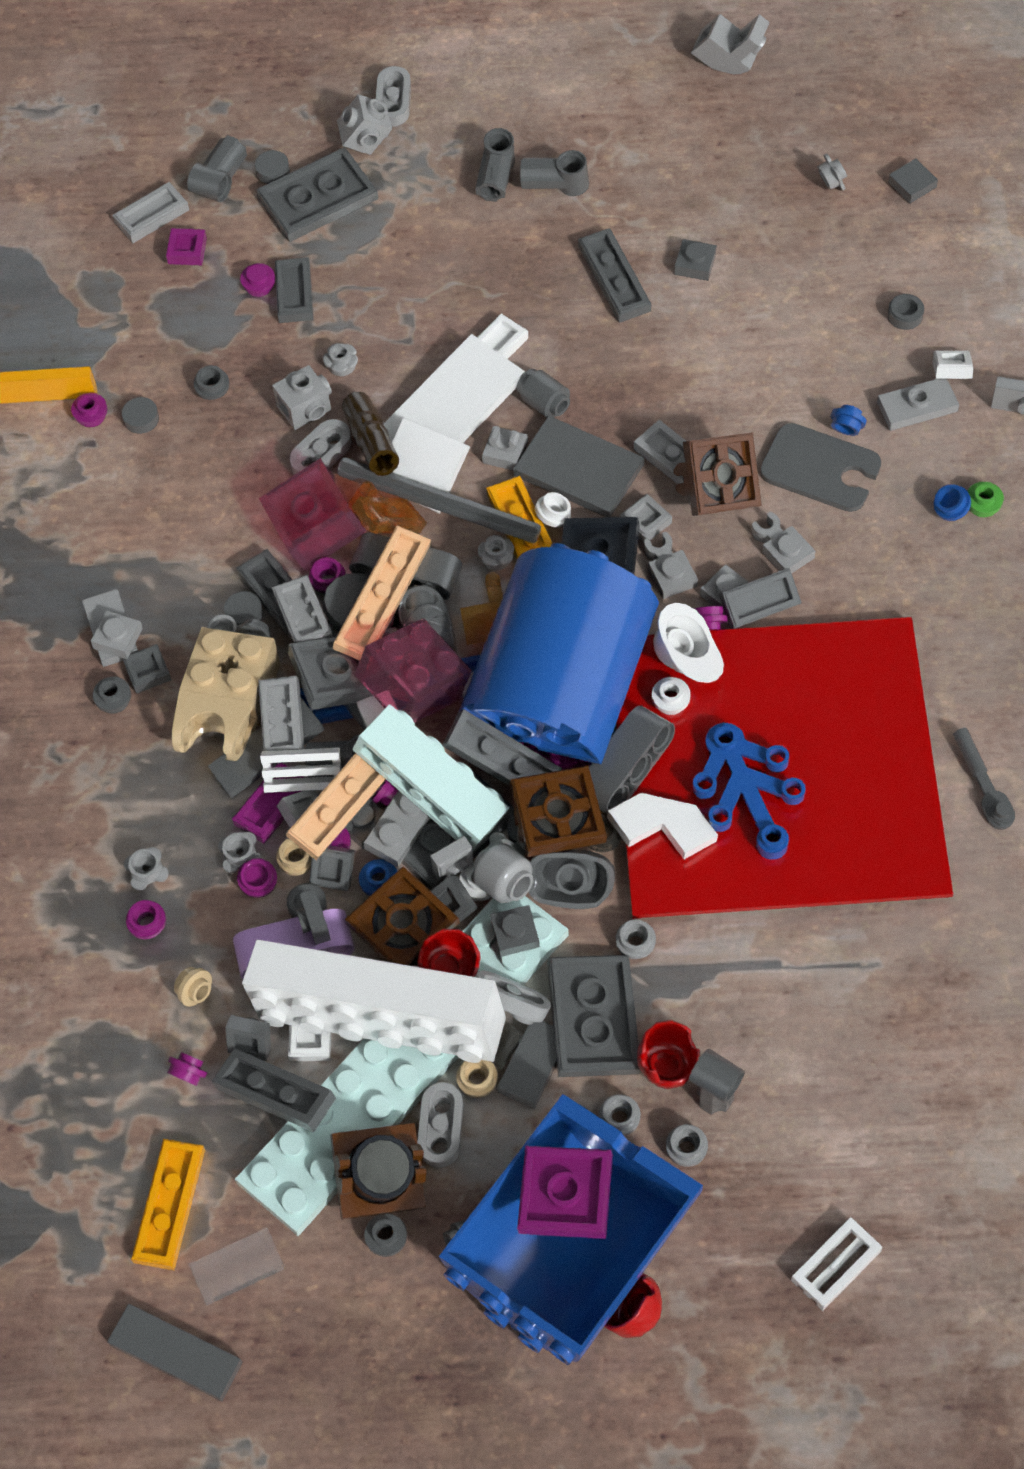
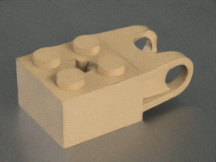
(223, 689)

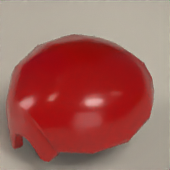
(450, 952)
(667, 1054)
(638, 1310)

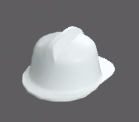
(687, 644)

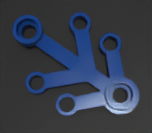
(747, 782)

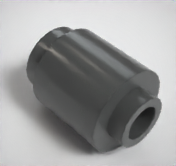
(543, 393)

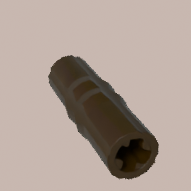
(370, 433)

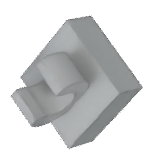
(504, 448)

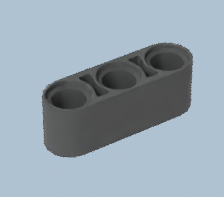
(437, 568)
(630, 756)

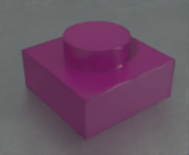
(186, 246)

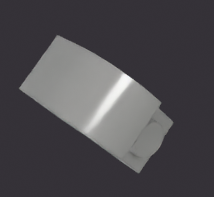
(729, 48)

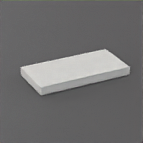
(460, 392)

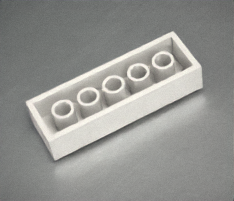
(375, 1001)

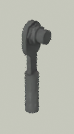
(994, 803)

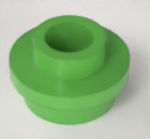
(985, 507)

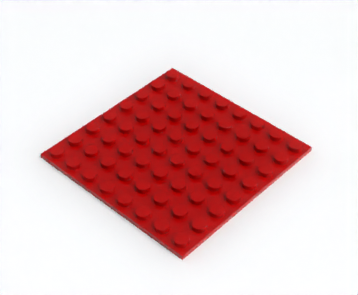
(857, 737)

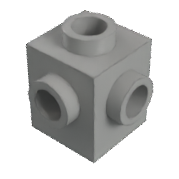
(364, 124)
(302, 396)

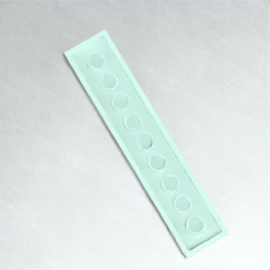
(375, 1089)

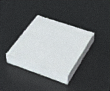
(428, 456)

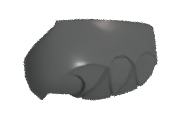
(427, 603)
(572, 879)

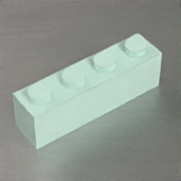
(430, 776)

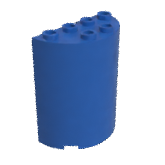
(562, 651)
(563, 1286)

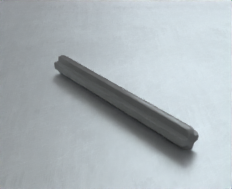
(442, 501)

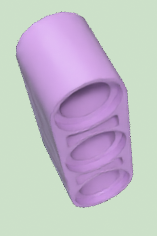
(291, 933)

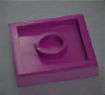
(565, 1192)

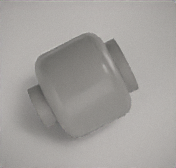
(503, 873)

